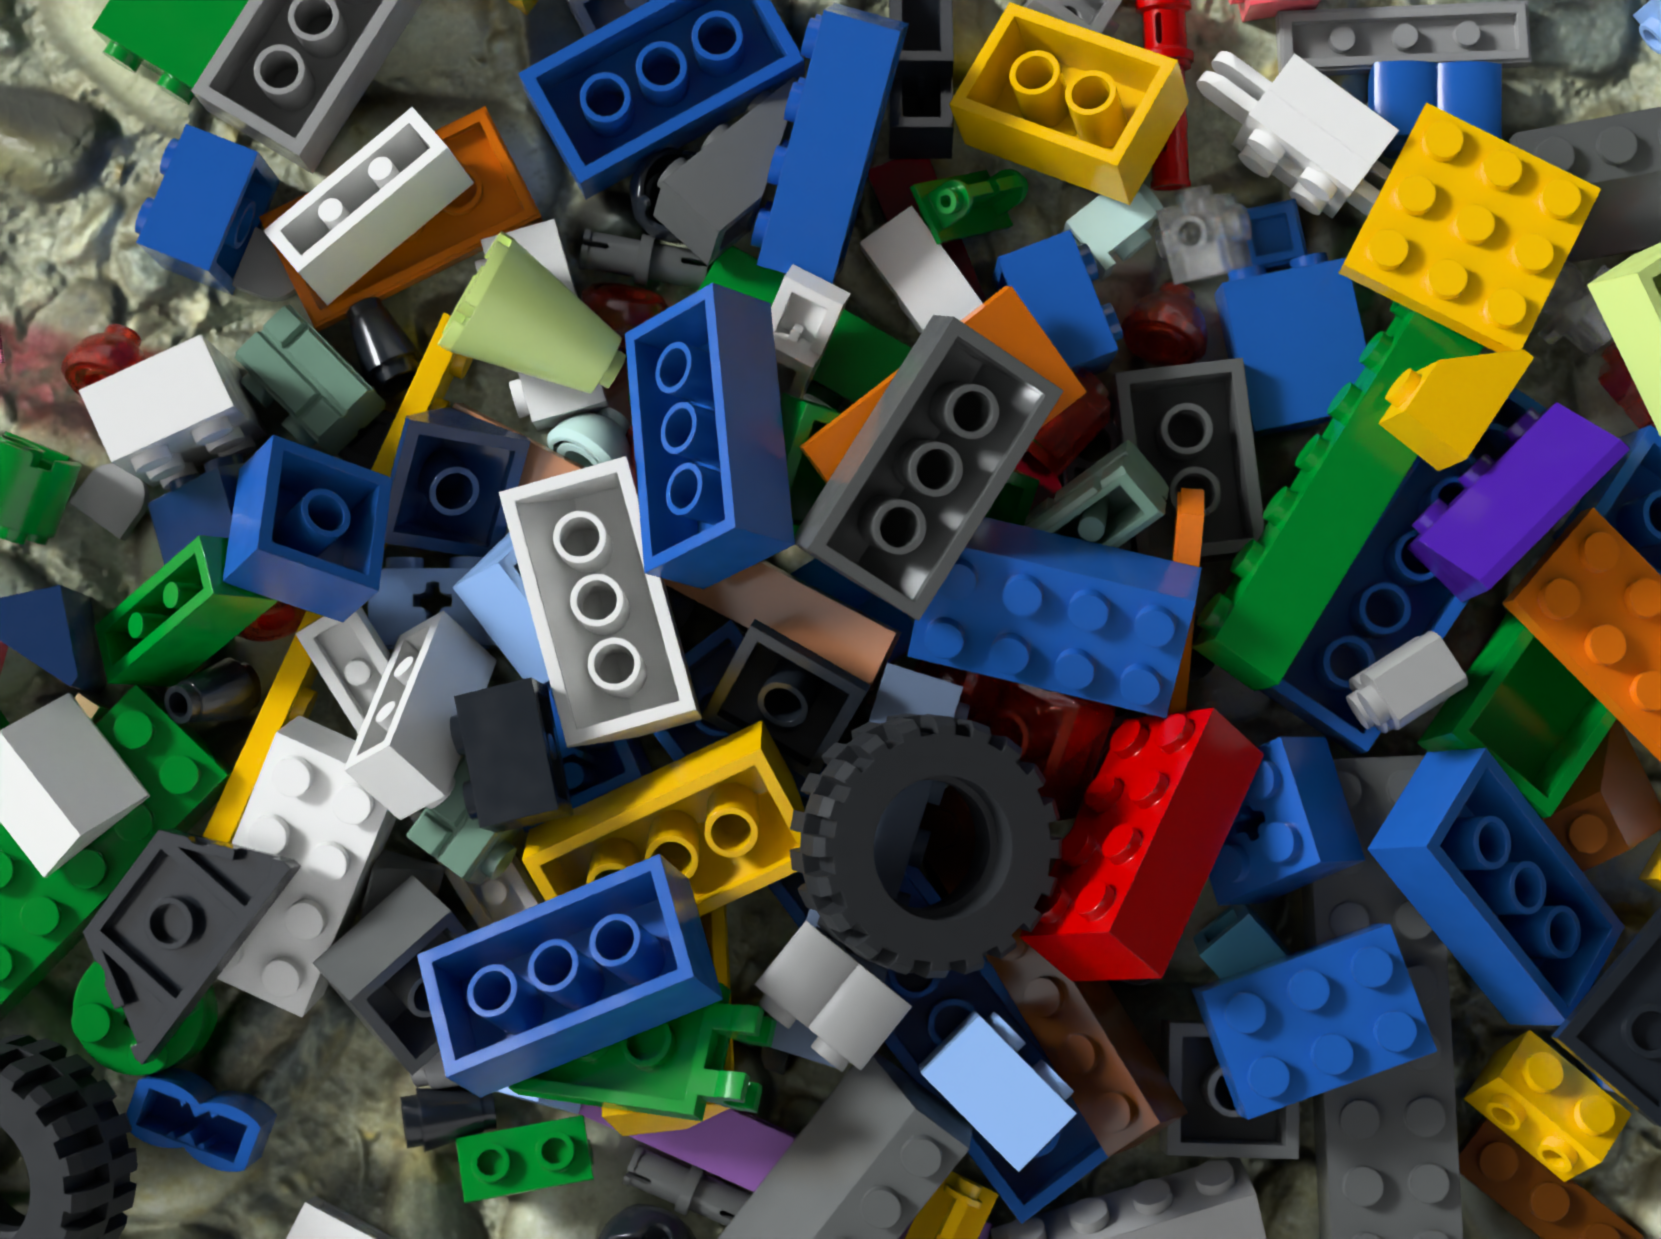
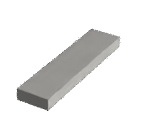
(1354, 38)

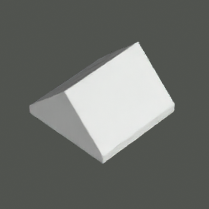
(61, 783)

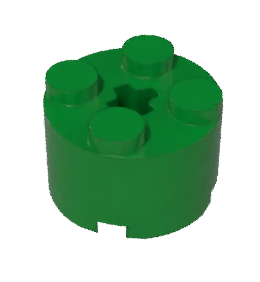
(32, 489)
(108, 1035)

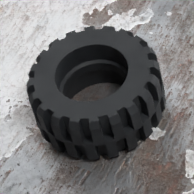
(1007, 860)
(68, 1141)

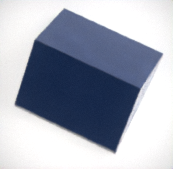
(451, 482)
(56, 633)

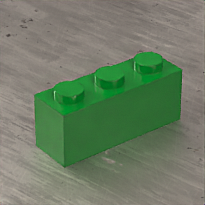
(177, 618)

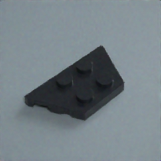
(179, 926)

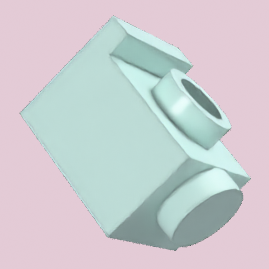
(1114, 227)

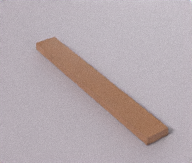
(763, 593)

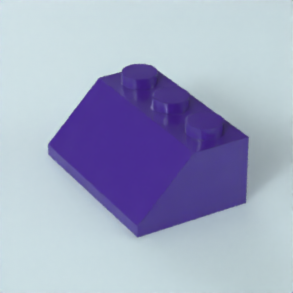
(1513, 498)

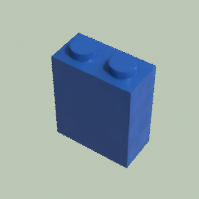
(1295, 339)

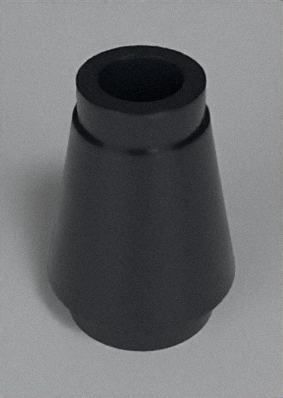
(382, 347)
(216, 693)
(442, 1115)

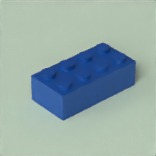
(657, 82)
(831, 143)
(708, 438)
(1062, 616)
(1496, 886)
(569, 976)

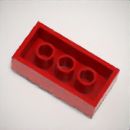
(1143, 846)

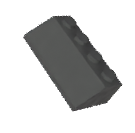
(1624, 161)
(927, 465)
(858, 1162)

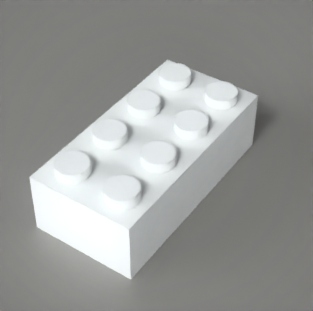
(336, 832)

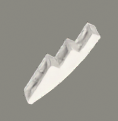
(918, 270)
(803, 324)

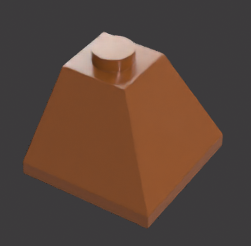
(1607, 805)

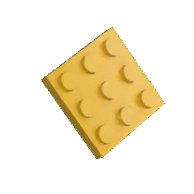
(1470, 231)

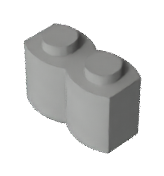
(1405, 683)
(831, 997)

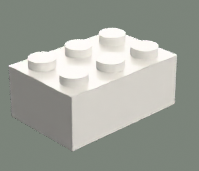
(174, 412)

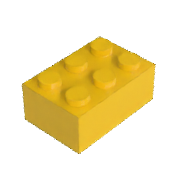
(1070, 102)

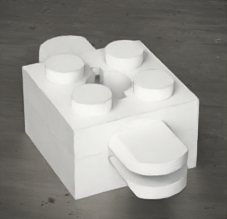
(1303, 132)

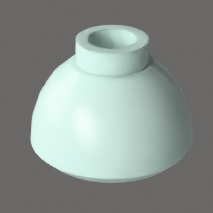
(591, 437)

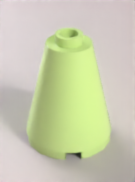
(531, 323)

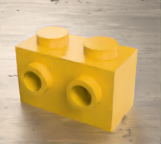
(1547, 1106)

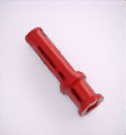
(1167, 35)

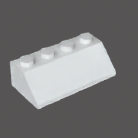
(594, 609)

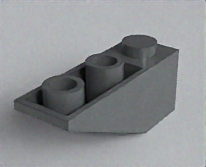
(719, 190)

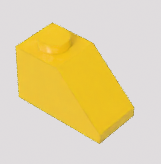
(1451, 403)

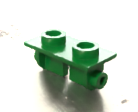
(969, 203)
(525, 1159)

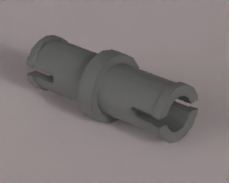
(641, 259)
(684, 1186)

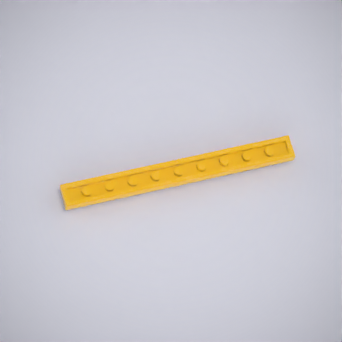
(291, 689)

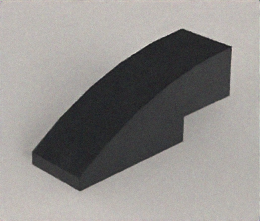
(923, 83)

